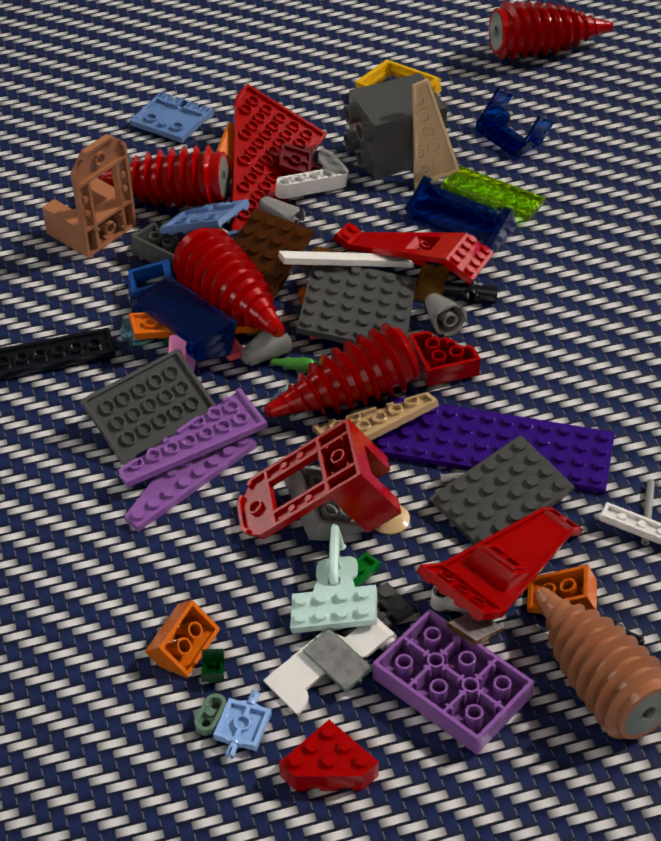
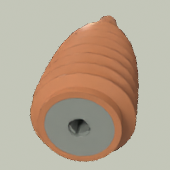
(604, 667)

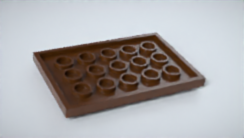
(264, 238)

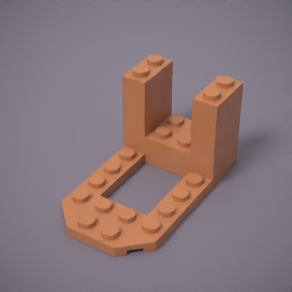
(101, 209)

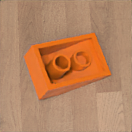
(574, 584)

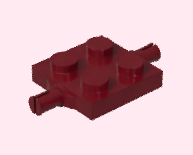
(294, 159)

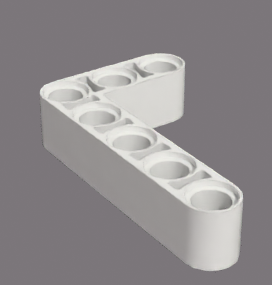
(330, 177)

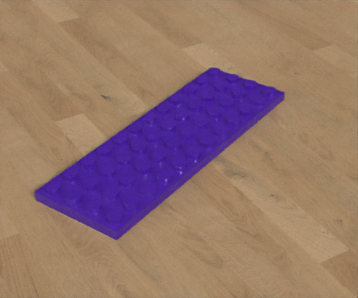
(467, 436)

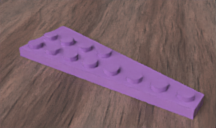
(218, 427)

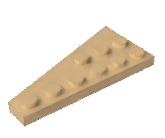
(431, 144)
(376, 422)

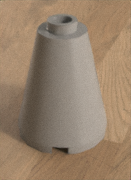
(282, 209)
(445, 314)
(265, 347)

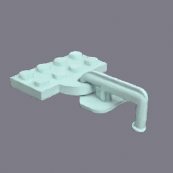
(335, 598)

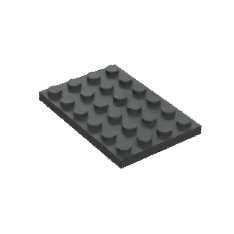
(147, 405)
(501, 491)

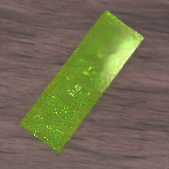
(494, 192)

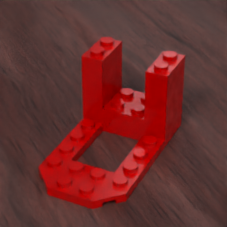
(350, 478)

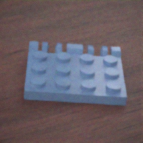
(171, 117)
(208, 216)

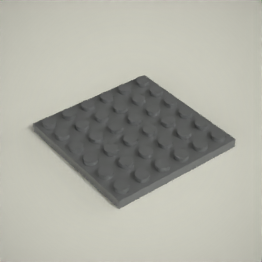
(352, 301)

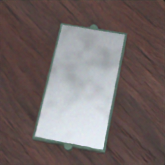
(337, 660)

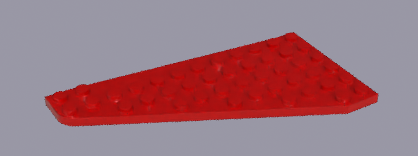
(257, 127)

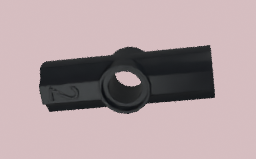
(471, 292)

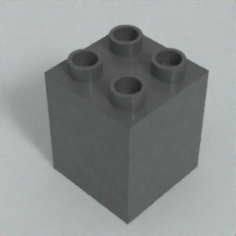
(383, 125)

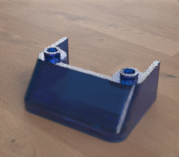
(494, 127)

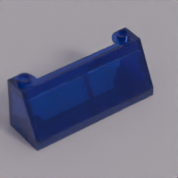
(460, 215)
(186, 314)

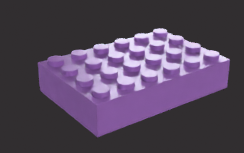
(453, 681)

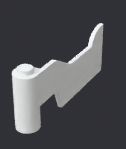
(300, 673)

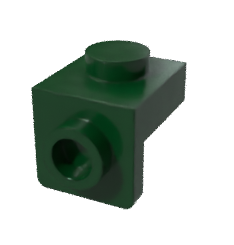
(213, 665)

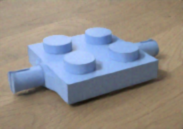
(242, 724)

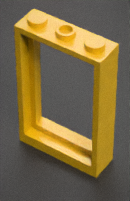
(395, 69)

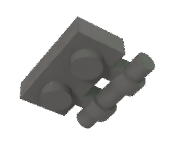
(393, 605)

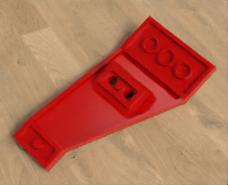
(454, 250)
(501, 567)

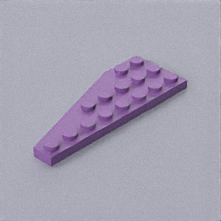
(180, 482)

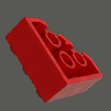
(443, 359)
(329, 762)

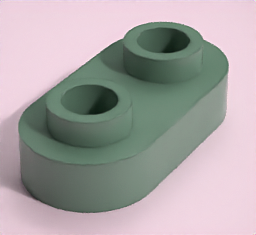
(208, 715)

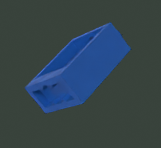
(146, 273)

